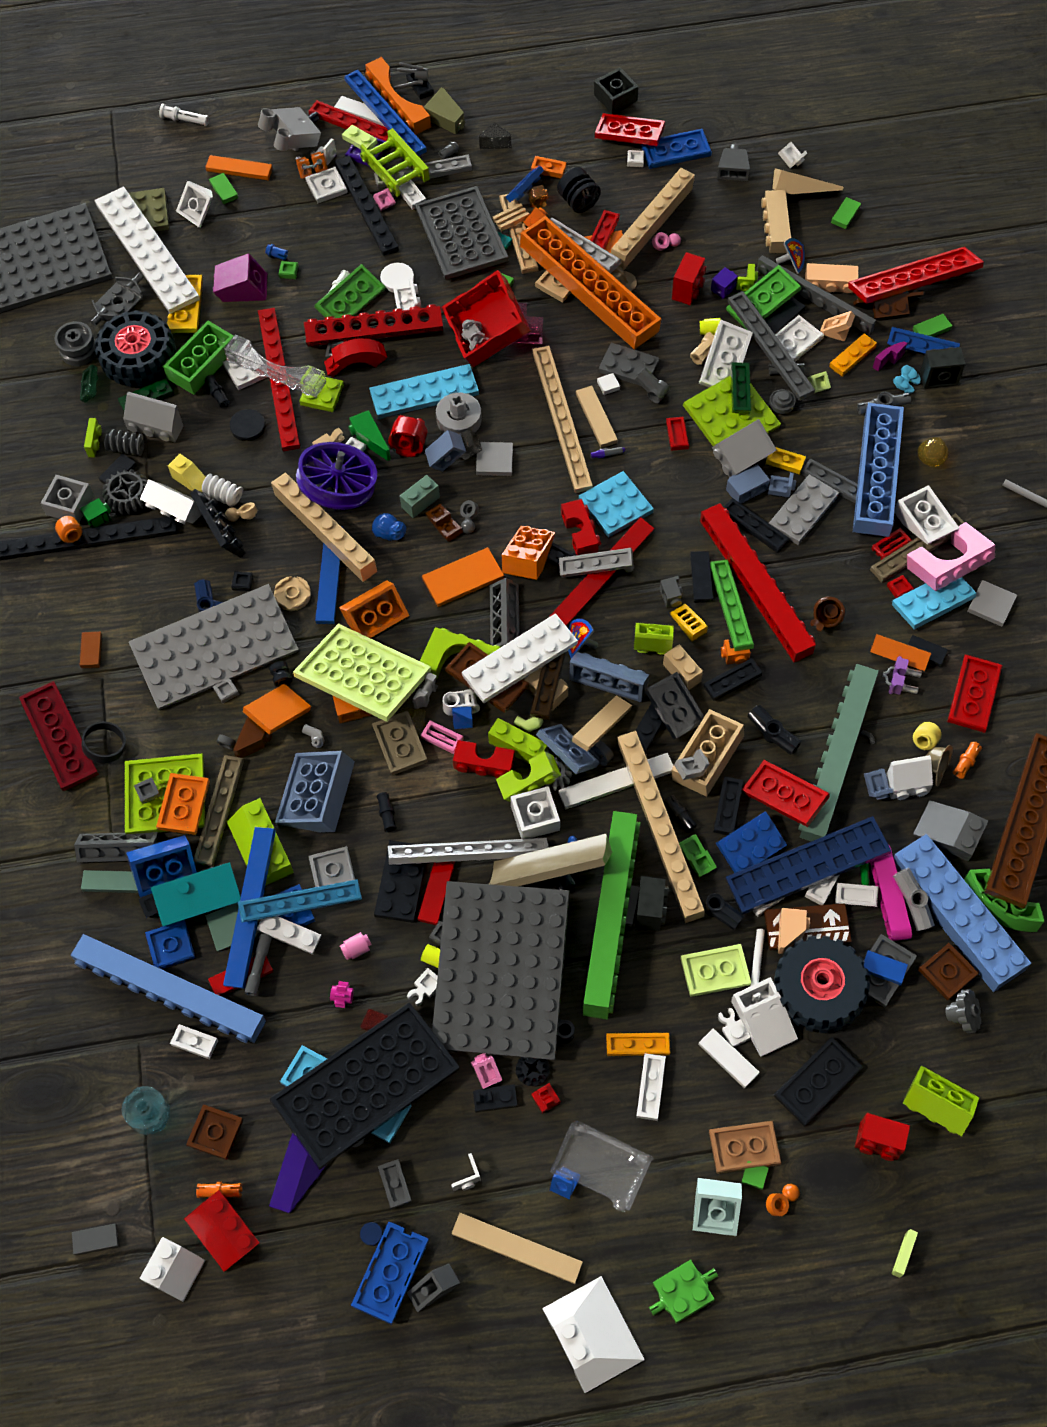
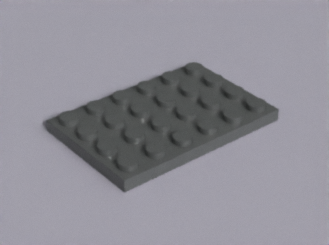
(461, 232)

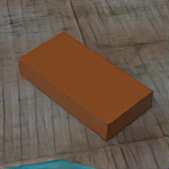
(90, 649)

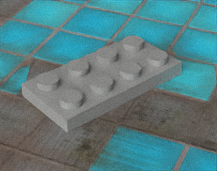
(804, 509)

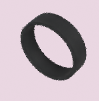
(103, 726)

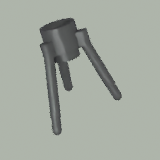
(420, 74)

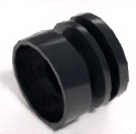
(578, 189)

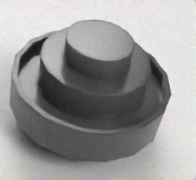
(782, 401)

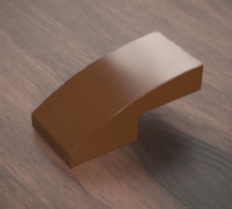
(444, 523)

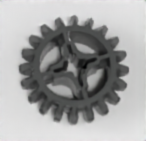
(117, 497)

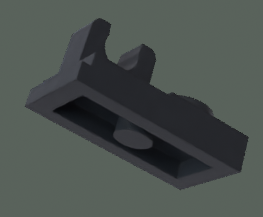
(495, 1098)

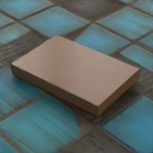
(744, 1143)

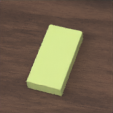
(904, 1253)

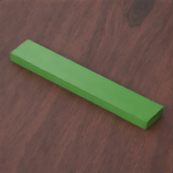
(731, 605)

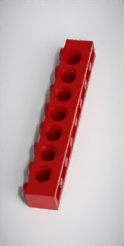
(434, 324)

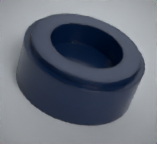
(371, 1234)

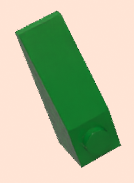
(367, 432)

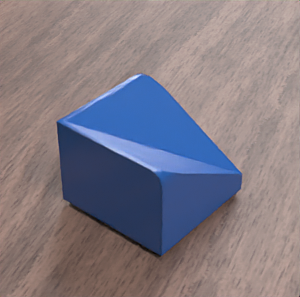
(462, 717)

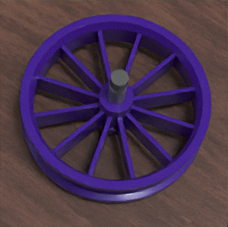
(336, 475)

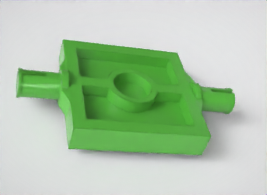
(683, 1291)

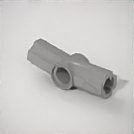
(920, 911)

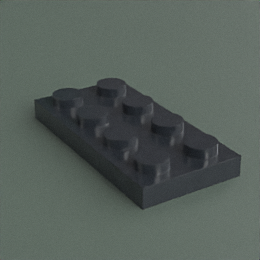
(218, 523)
(399, 889)

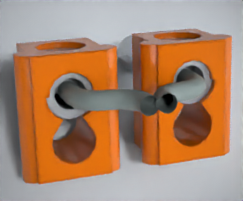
(303, 163)

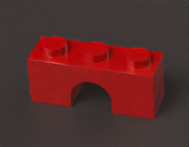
(577, 515)
(498, 764)

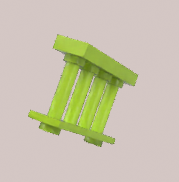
(402, 150)

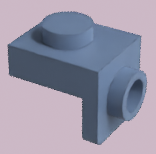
(781, 485)
(877, 784)

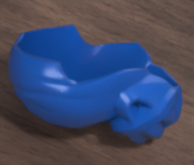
(388, 527)

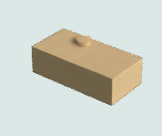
(718, 740)

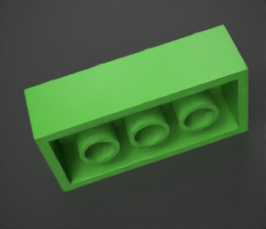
(198, 357)

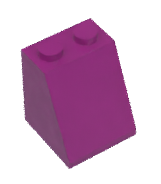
(240, 280)

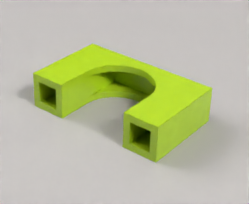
(444, 644)

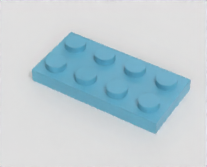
(927, 604)

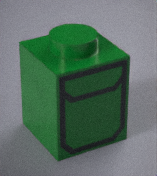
(96, 513)

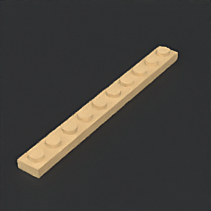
(562, 419)

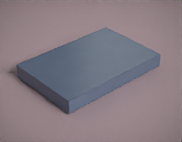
(561, 743)

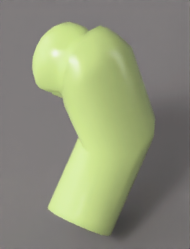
(528, 725)

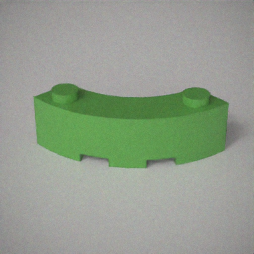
(1005, 913)

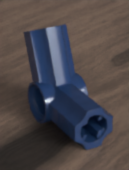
(204, 595)

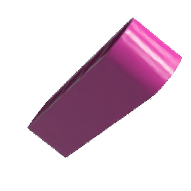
(891, 899)

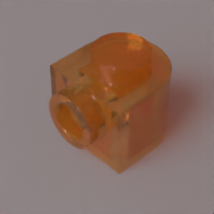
(538, 196)

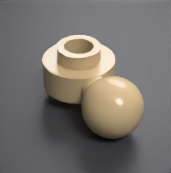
(246, 511)

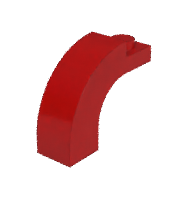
(355, 351)

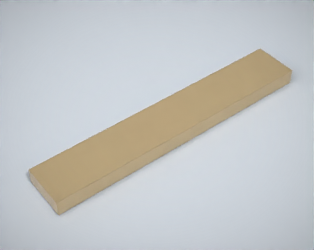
(525, 261)
(517, 1248)

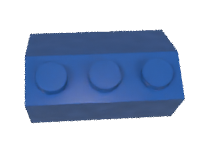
(161, 863)

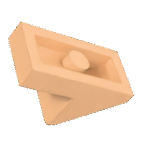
(838, 326)

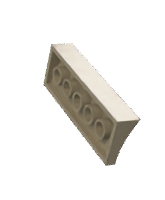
(552, 862)

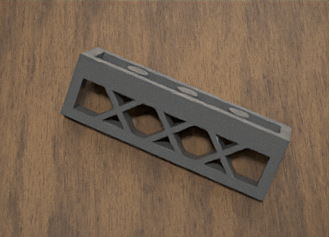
(508, 612)
(111, 846)

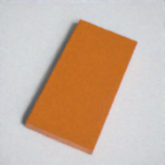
(462, 577)

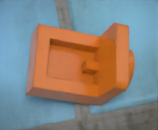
(535, 216)
(732, 656)

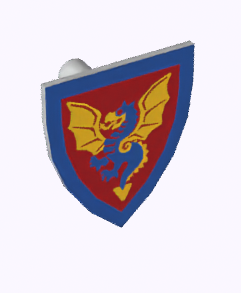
(795, 253)

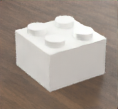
(535, 813)

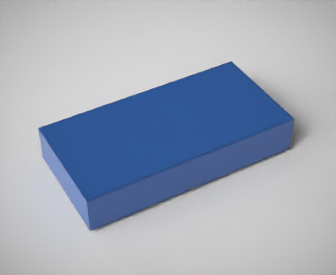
(885, 967)

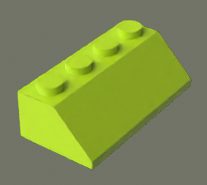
(242, 828)

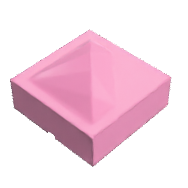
(384, 199)

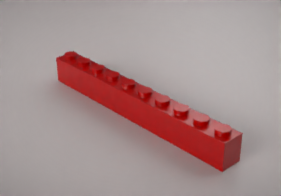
(758, 583)

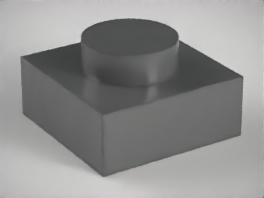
(147, 790)

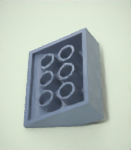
(315, 791)

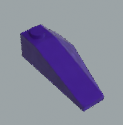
(295, 1177)

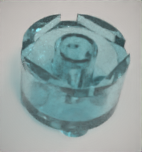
(137, 1102)

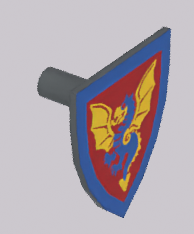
(582, 631)

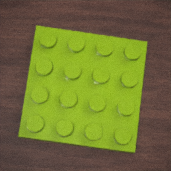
(714, 413)
(144, 817)

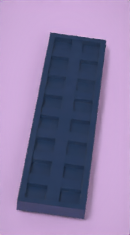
(808, 865)

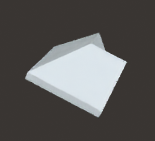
(194, 203)

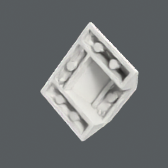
(593, 1334)

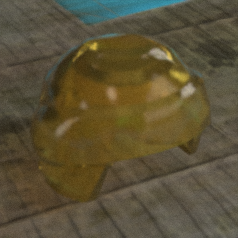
(933, 451)

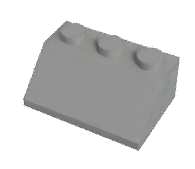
(152, 417)

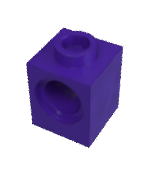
(724, 282)

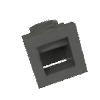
(671, 592)

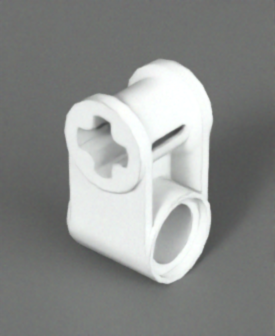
(461, 699)

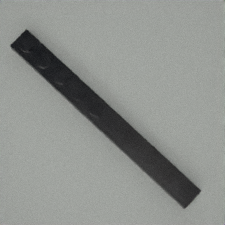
(90, 538)

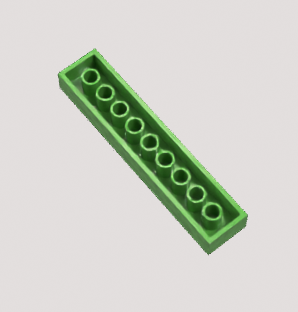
(610, 918)

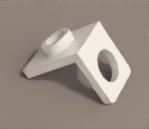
(329, 151)
(468, 1183)

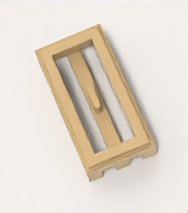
(508, 215)

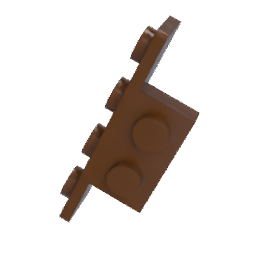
(893, 305)

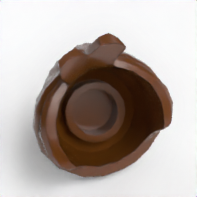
(828, 613)

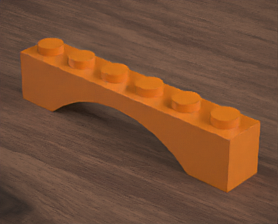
(412, 114)

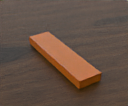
(239, 167)

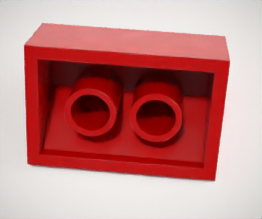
(221, 1230)

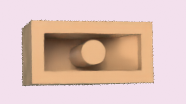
(791, 927)

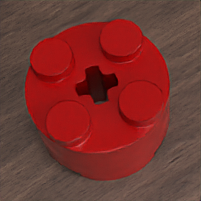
(408, 436)

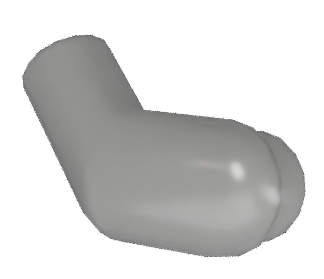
(316, 735)

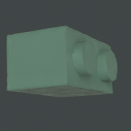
(419, 496)

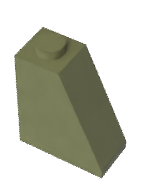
(445, 112)

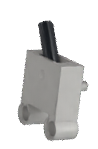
(292, 127)

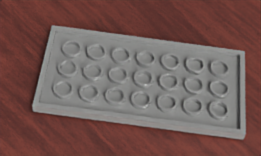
(213, 646)

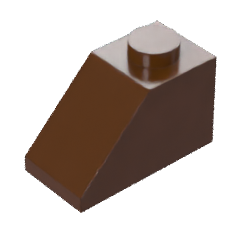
(251, 739)

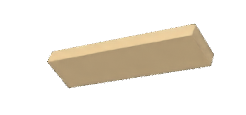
(596, 416)
(601, 723)

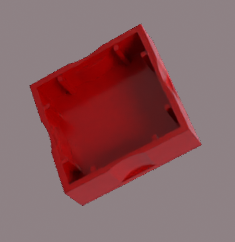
(497, 310)

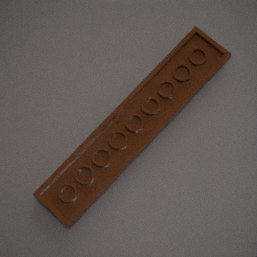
(1024, 831)

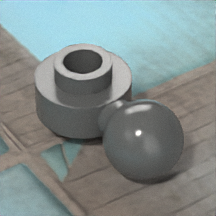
(468, 525)

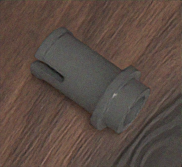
(449, 150)

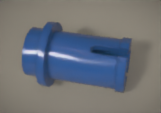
(276, 252)

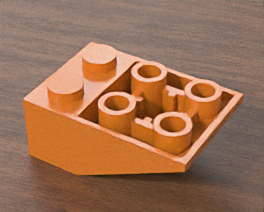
(527, 552)

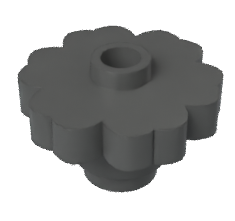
(965, 1011)

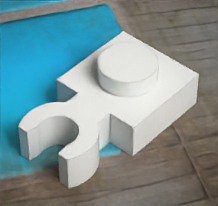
(426, 985)
(734, 1030)

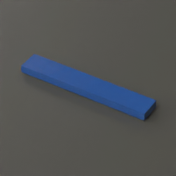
(328, 587)

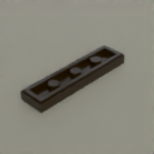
(547, 688)

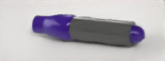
(607, 452)

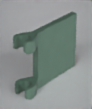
(222, 926)

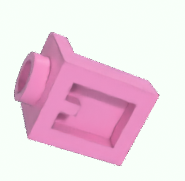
(486, 1070)

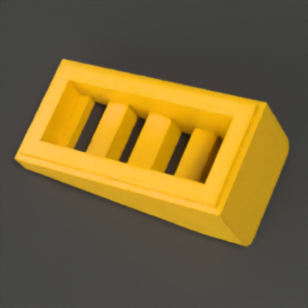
(697, 621)

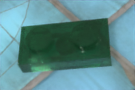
(88, 383)

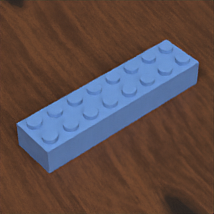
(878, 470)
(963, 914)

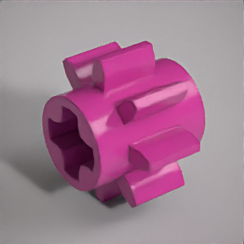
(341, 994)

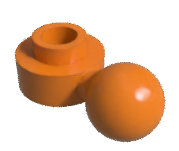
(789, 1193)

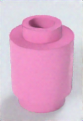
(355, 946)

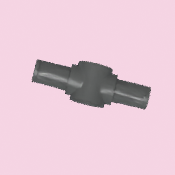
(886, 399)

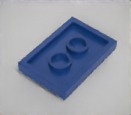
(751, 843)

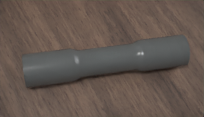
(255, 975)

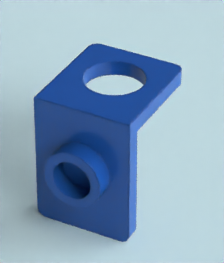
(562, 1186)

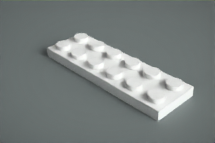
(519, 658)

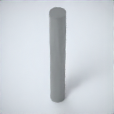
(1024, 492)

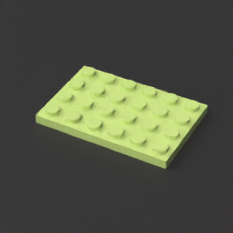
(362, 672)

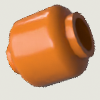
(68, 529)

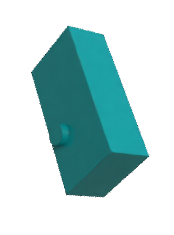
(196, 894)

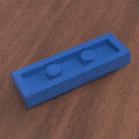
(525, 184)

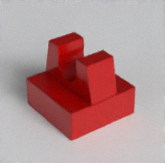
(545, 1098)

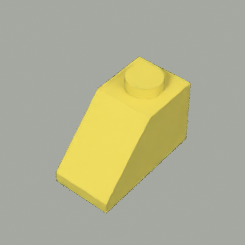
(186, 473)

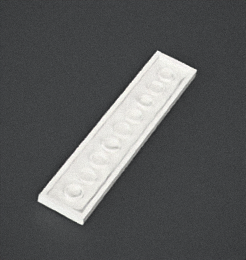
(147, 250)

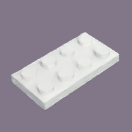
(727, 347)

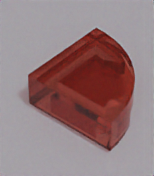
(371, 1019)

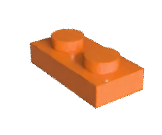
(551, 167)

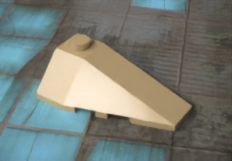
(798, 184)

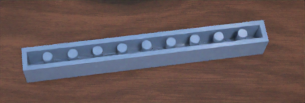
(168, 988)

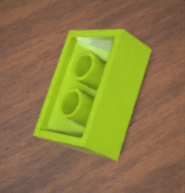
(941, 1101)

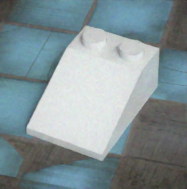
(925, 515)

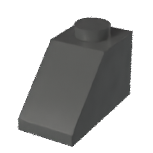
(433, 1287)

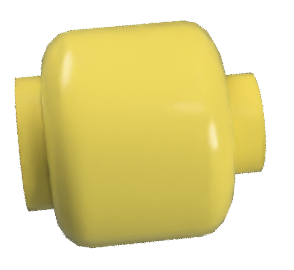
(927, 736)

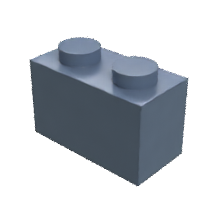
(445, 450)
(747, 484)

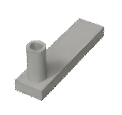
(597, 562)

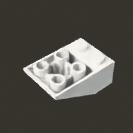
(764, 1017)

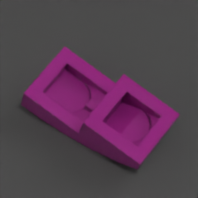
(890, 354)

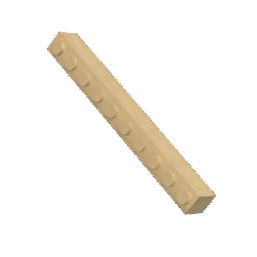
(661, 827)

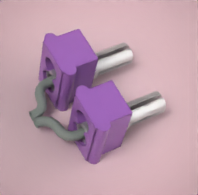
(897, 682)

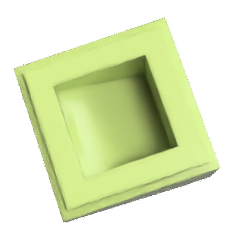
(820, 381)

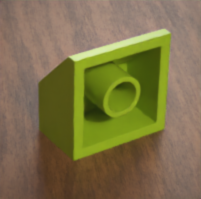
(653, 638)

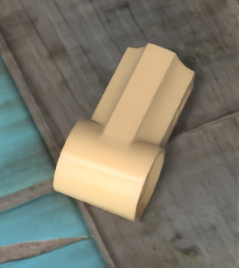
(701, 353)

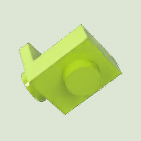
(745, 283)

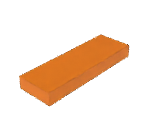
(892, 649)

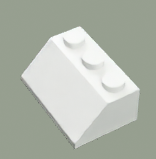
(170, 502)

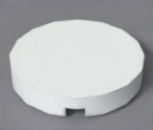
(396, 275)

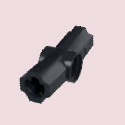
(765, 722)

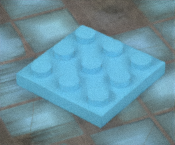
(616, 504)

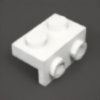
(406, 296)

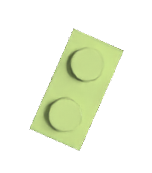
(358, 137)

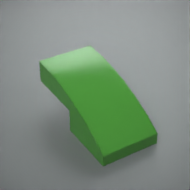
(697, 856)

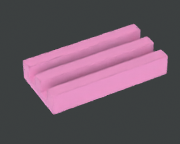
(434, 741)

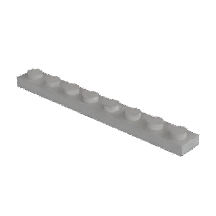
(463, 851)

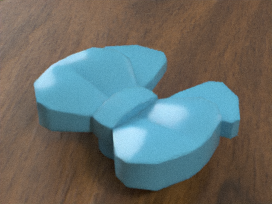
(908, 374)

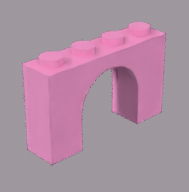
(939, 572)

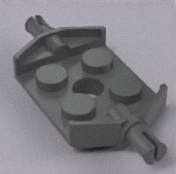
(123, 290)

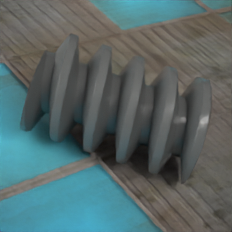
(125, 443)

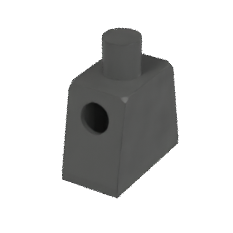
(734, 164)

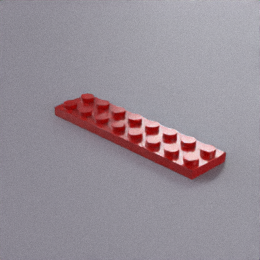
(915, 275)

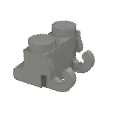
(472, 333)

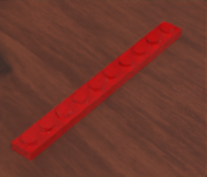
(280, 391)

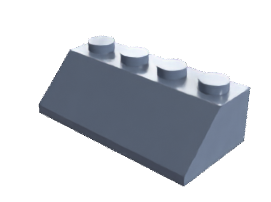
(608, 676)

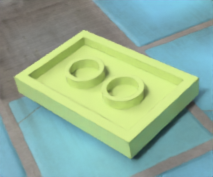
(715, 970)

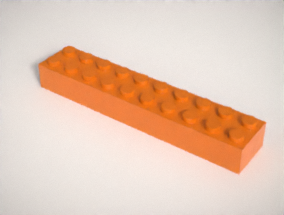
(590, 282)

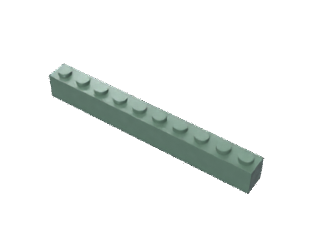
(841, 746)

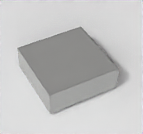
(225, 690)

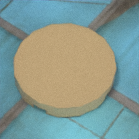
(292, 593)

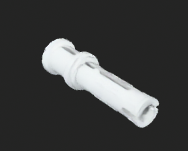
(177, 114)

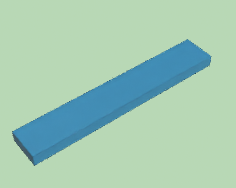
(299, 901)

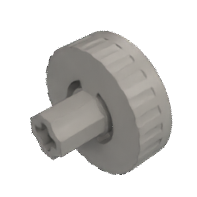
(459, 406)

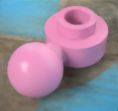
(673, 240)

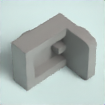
(692, 766)

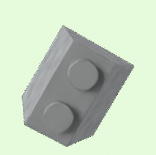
(743, 448)

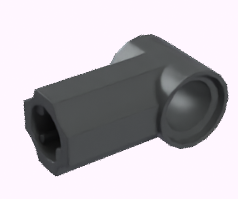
(655, 388)

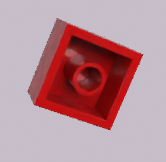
(688, 278)
(882, 1137)

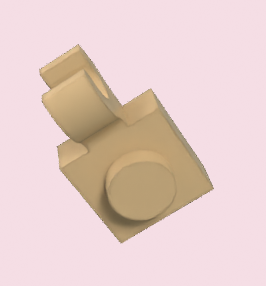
(335, 437)

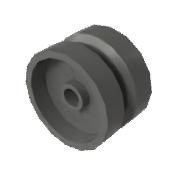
(75, 343)

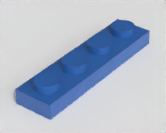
(917, 341)

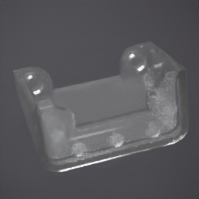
(602, 1164)

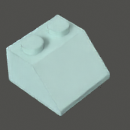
(717, 1206)

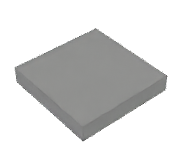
(495, 459)
(992, 603)
(331, 867)

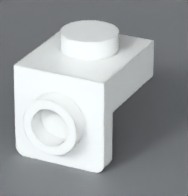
(791, 155)

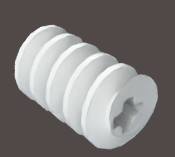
(222, 490)

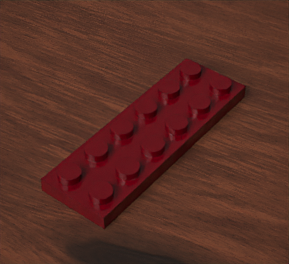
(58, 736)

